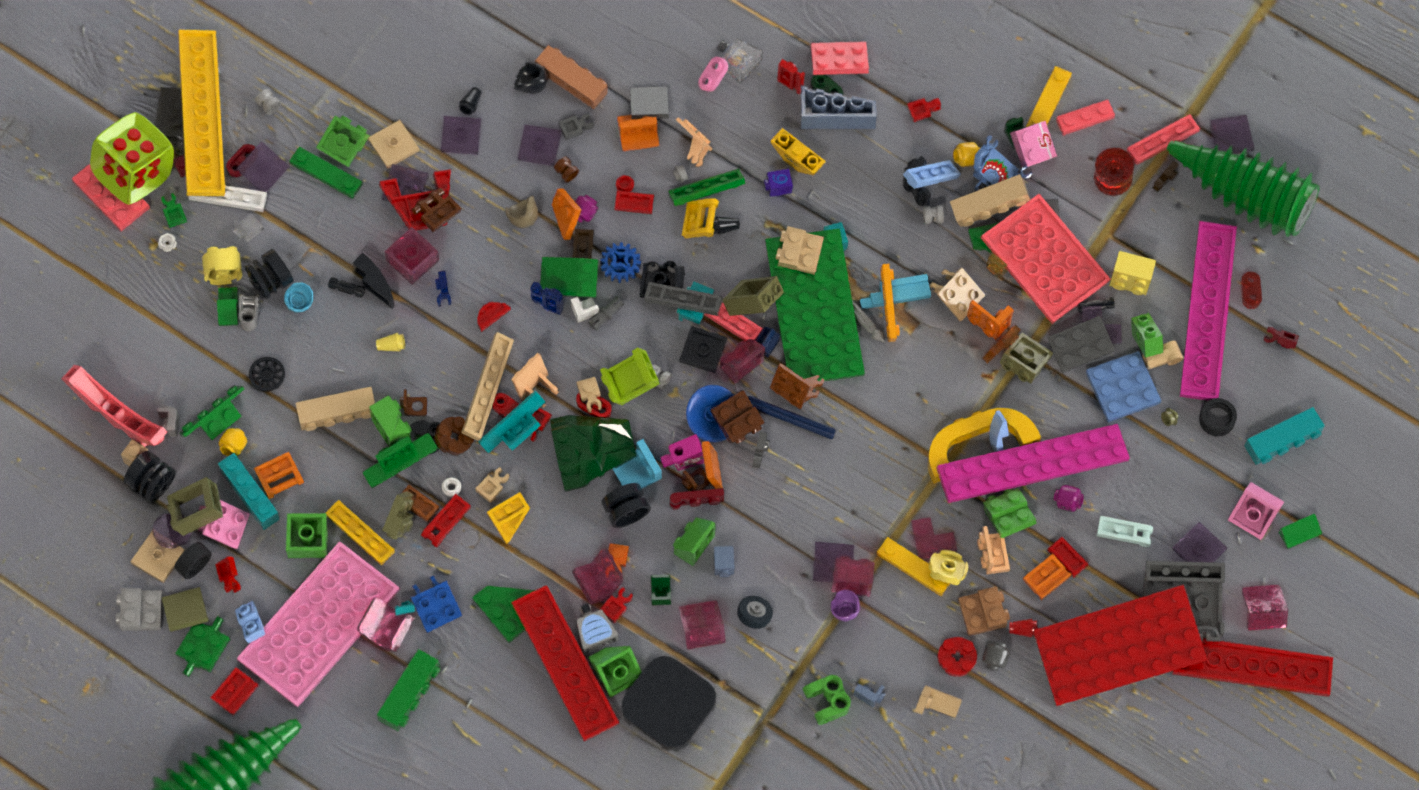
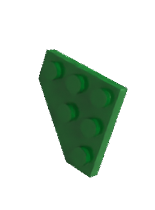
(498, 608)

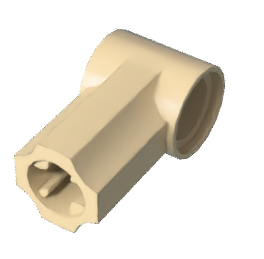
(1171, 356)

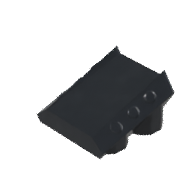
(665, 274)

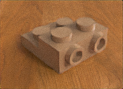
(983, 611)

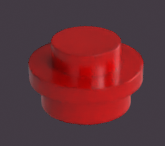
(625, 183)

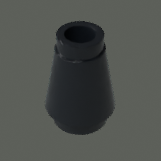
(470, 101)
(724, 224)

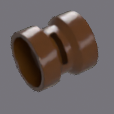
(566, 169)

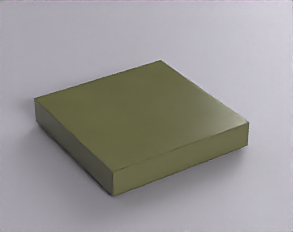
(185, 609)

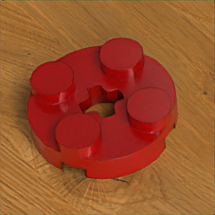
(948, 663)

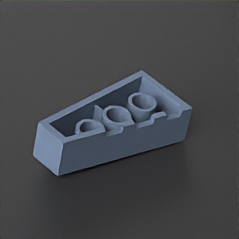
(835, 111)

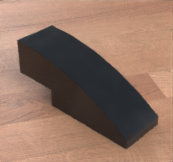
(373, 279)

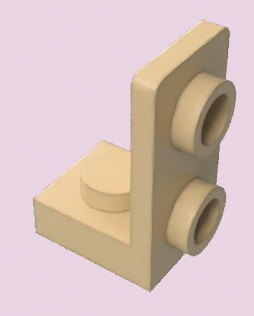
(938, 701)

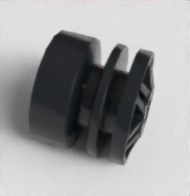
(269, 273)
(149, 476)

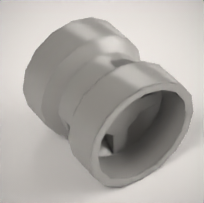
(269, 103)
(933, 214)
(663, 376)

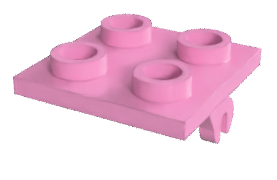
(229, 528)

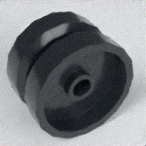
(626, 505)

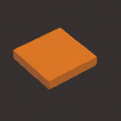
(712, 465)

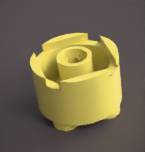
(222, 265)

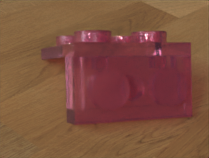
(599, 577)
(1265, 607)
(383, 626)

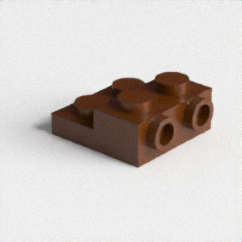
(737, 417)

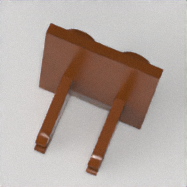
(794, 387)

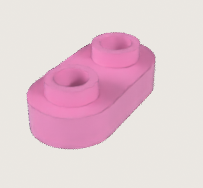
(713, 75)

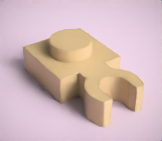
(589, 391)
(491, 487)

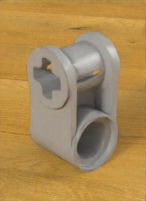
(249, 308)

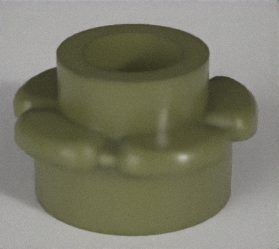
(1169, 417)

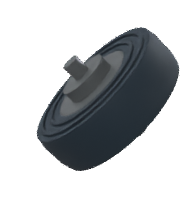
(755, 612)

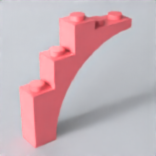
(112, 409)

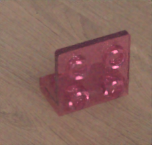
(702, 624)

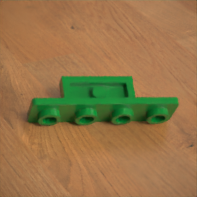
(216, 418)
(398, 457)

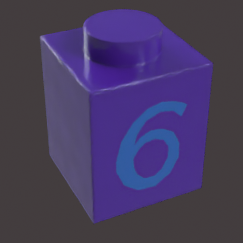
(778, 182)

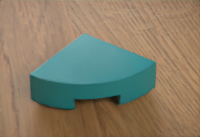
(406, 607)

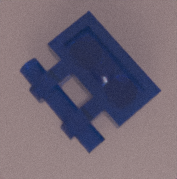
(550, 298)

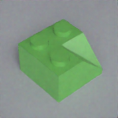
(387, 420)
(306, 535)

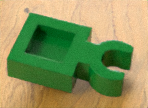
(173, 213)

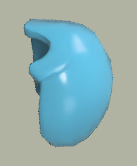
(298, 297)

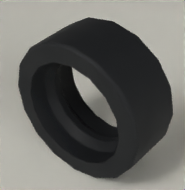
(1222, 404)
(193, 560)

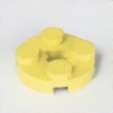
(952, 575)

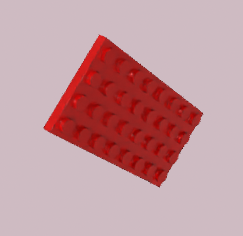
(1119, 645)

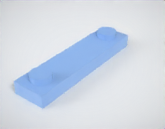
(931, 174)

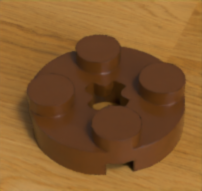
(444, 441)

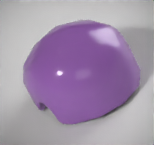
(845, 605)

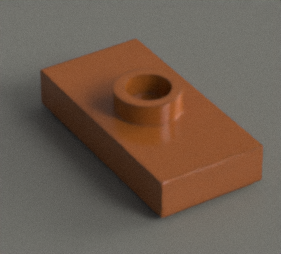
(422, 505)

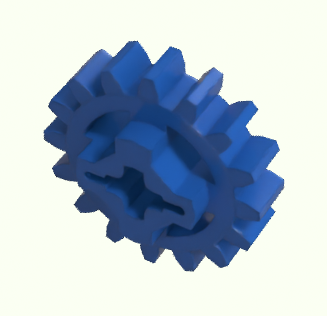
(620, 270)

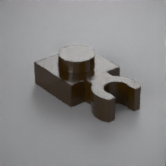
(1168, 174)

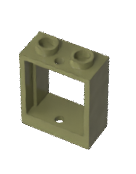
(753, 296)
(201, 518)

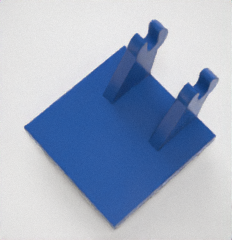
(435, 605)

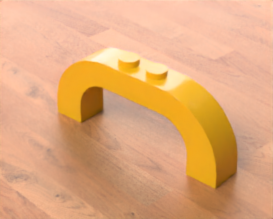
(979, 423)

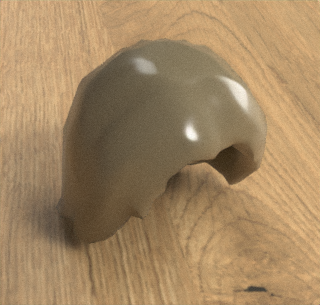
(523, 214)

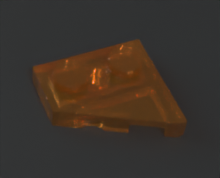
(1004, 342)

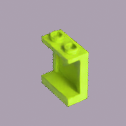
(630, 377)

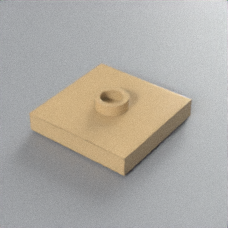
(393, 144)
(156, 559)

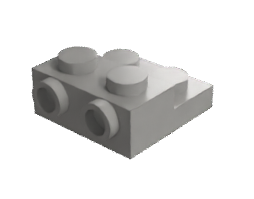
(139, 609)

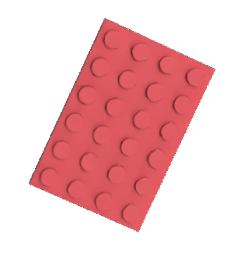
(1045, 258)

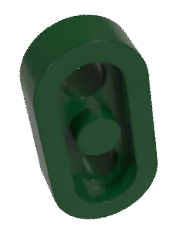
(828, 84)

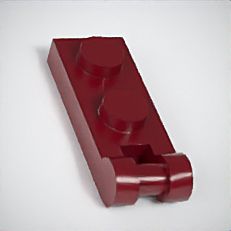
(696, 498)

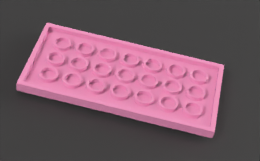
(316, 624)

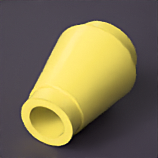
(391, 343)

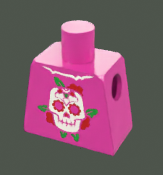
(684, 454)

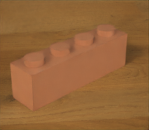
(572, 77)

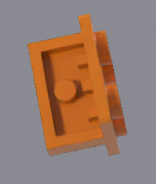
(638, 132)

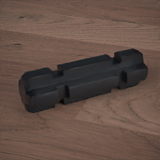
(346, 287)
(1107, 303)

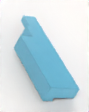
(903, 290)

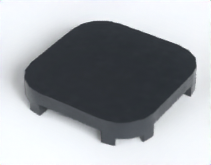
(668, 702)

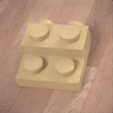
(799, 250)

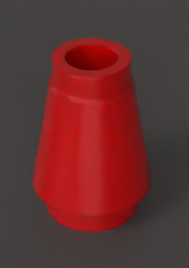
(1023, 627)

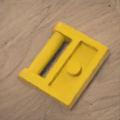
(695, 217)

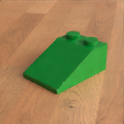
(570, 276)

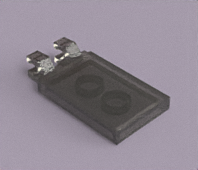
(169, 116)

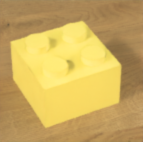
(1132, 273)

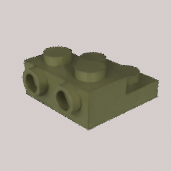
(1025, 358)
(399, 520)

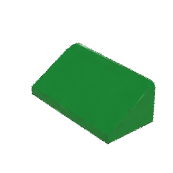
(1300, 531)

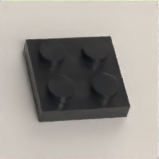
(703, 349)

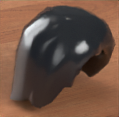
(531, 78)

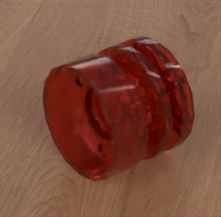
(1114, 162)

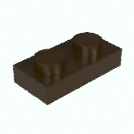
(583, 243)

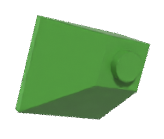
(615, 668)

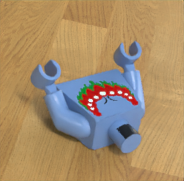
(993, 167)

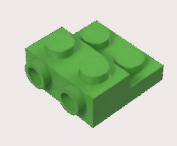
(343, 140)
(1009, 512)

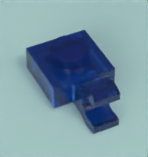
(441, 284)

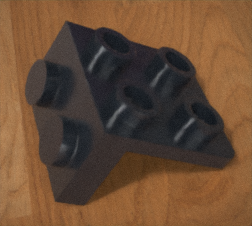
(921, 194)

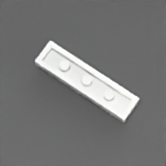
(237, 198)

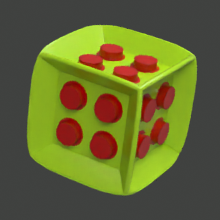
(131, 158)

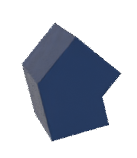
(768, 339)

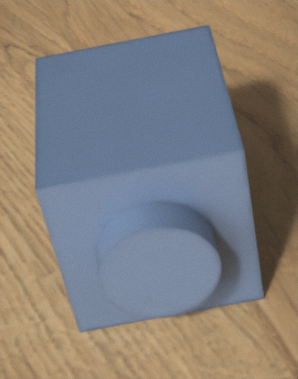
(724, 561)

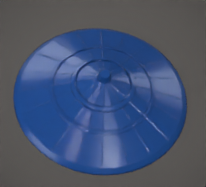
(699, 414)

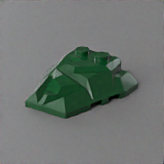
(590, 447)

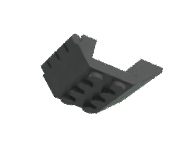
(1202, 586)

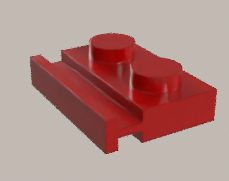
(789, 75)
(234, 691)

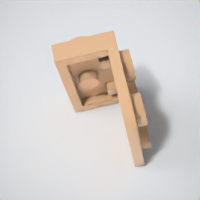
(993, 551)

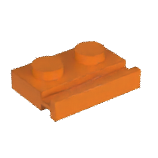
(1046, 577)

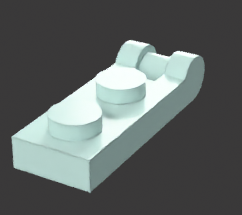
(1124, 531)

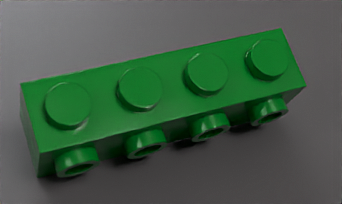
(408, 690)

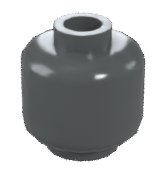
(996, 655)

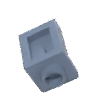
(866, 694)

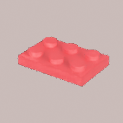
(839, 58)

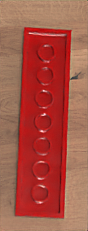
(565, 663)
(1263, 668)

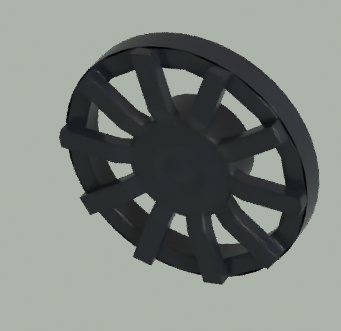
(266, 374)

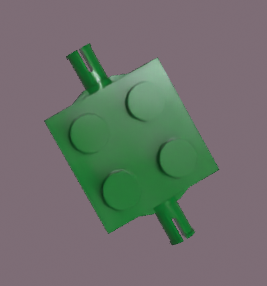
(202, 646)

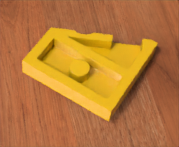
(509, 516)

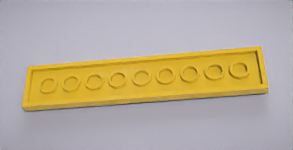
(201, 113)

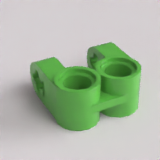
(832, 712)

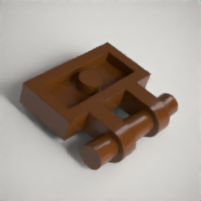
(440, 213)

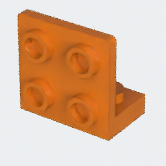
(991, 325)

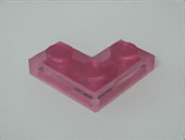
(927, 542)

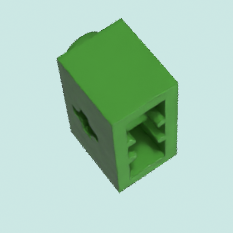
(1147, 335)

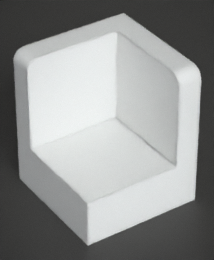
(584, 309)

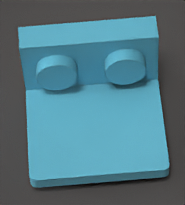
(640, 469)

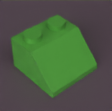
(694, 540)

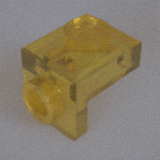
(996, 266)

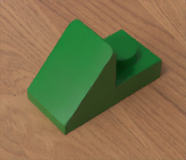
(227, 306)

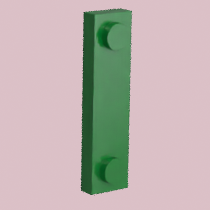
(326, 172)
(706, 187)

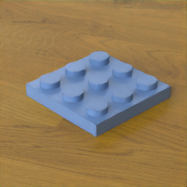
(1123, 386)

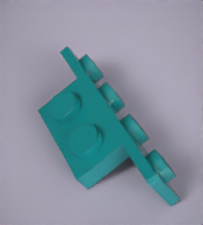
(515, 426)

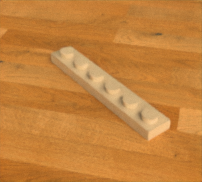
(487, 386)

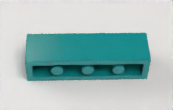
(1284, 436)
(248, 491)

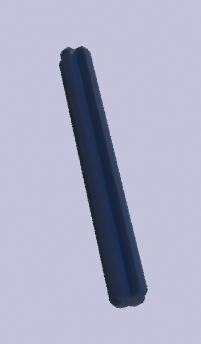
(792, 418)

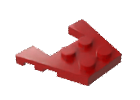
(405, 203)

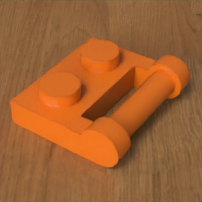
(277, 469)

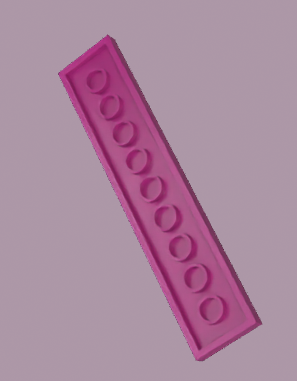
(1208, 311)
(1032, 463)

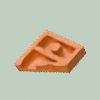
(566, 213)

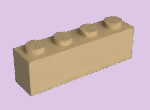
(990, 200)
(335, 408)

